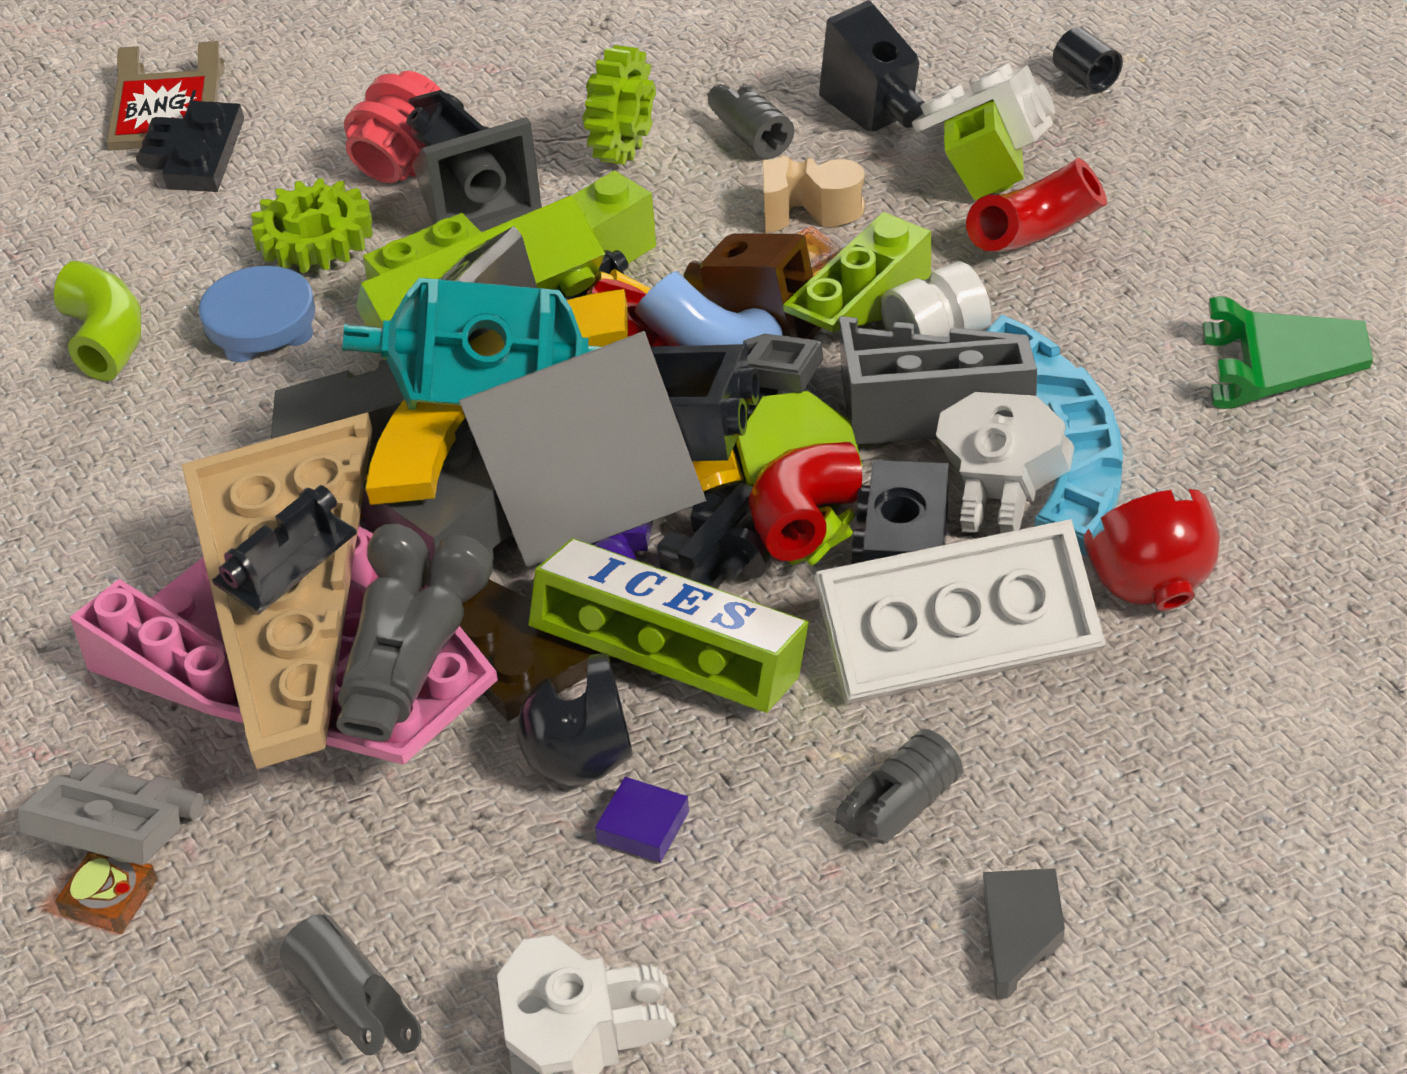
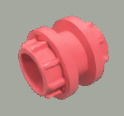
(378, 129)

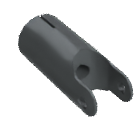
(348, 986)

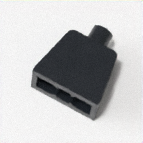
(869, 69)

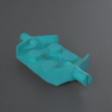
(431, 331)

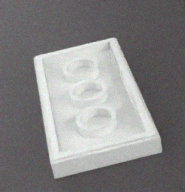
(958, 611)

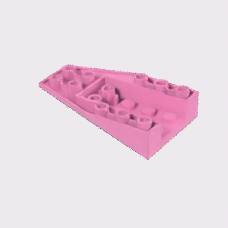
(178, 653)

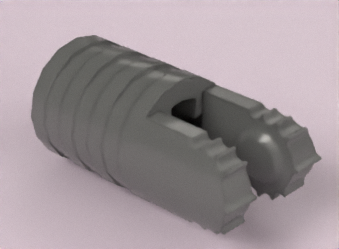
(752, 119)
(901, 787)

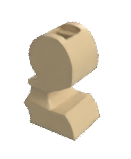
(826, 191)

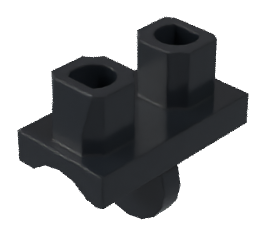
(722, 542)

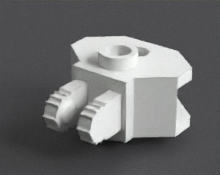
(1003, 454)
(572, 1013)

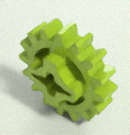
(619, 104)
(312, 225)

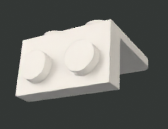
(1019, 101)

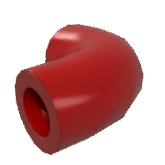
(792, 489)

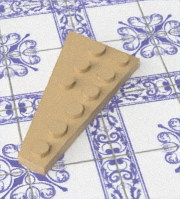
(291, 651)

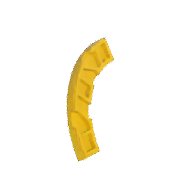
(418, 440)

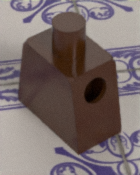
(756, 273)

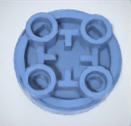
(257, 311)

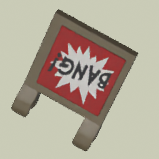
(152, 95)

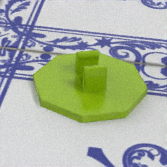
(789, 423)

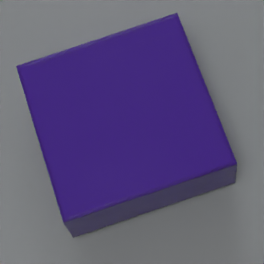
(642, 819)

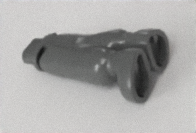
(404, 625)

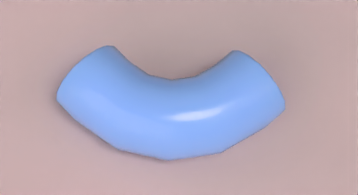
(688, 318)

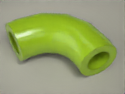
(109, 317)

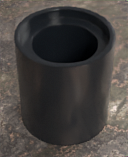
(1087, 60)

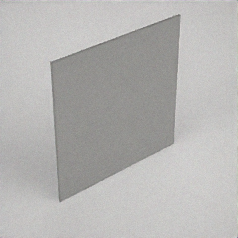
(584, 448)

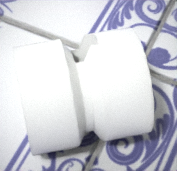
(944, 300)

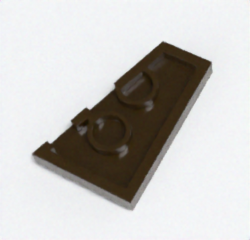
(519, 653)

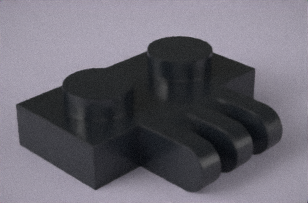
(193, 148)

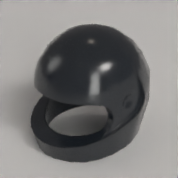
(578, 737)

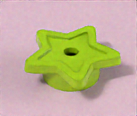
(837, 531)

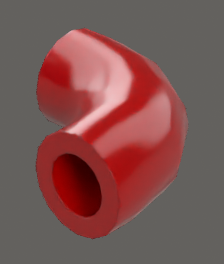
(1036, 210)

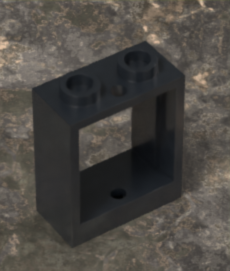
(709, 395)

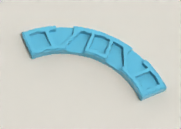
(1096, 467)

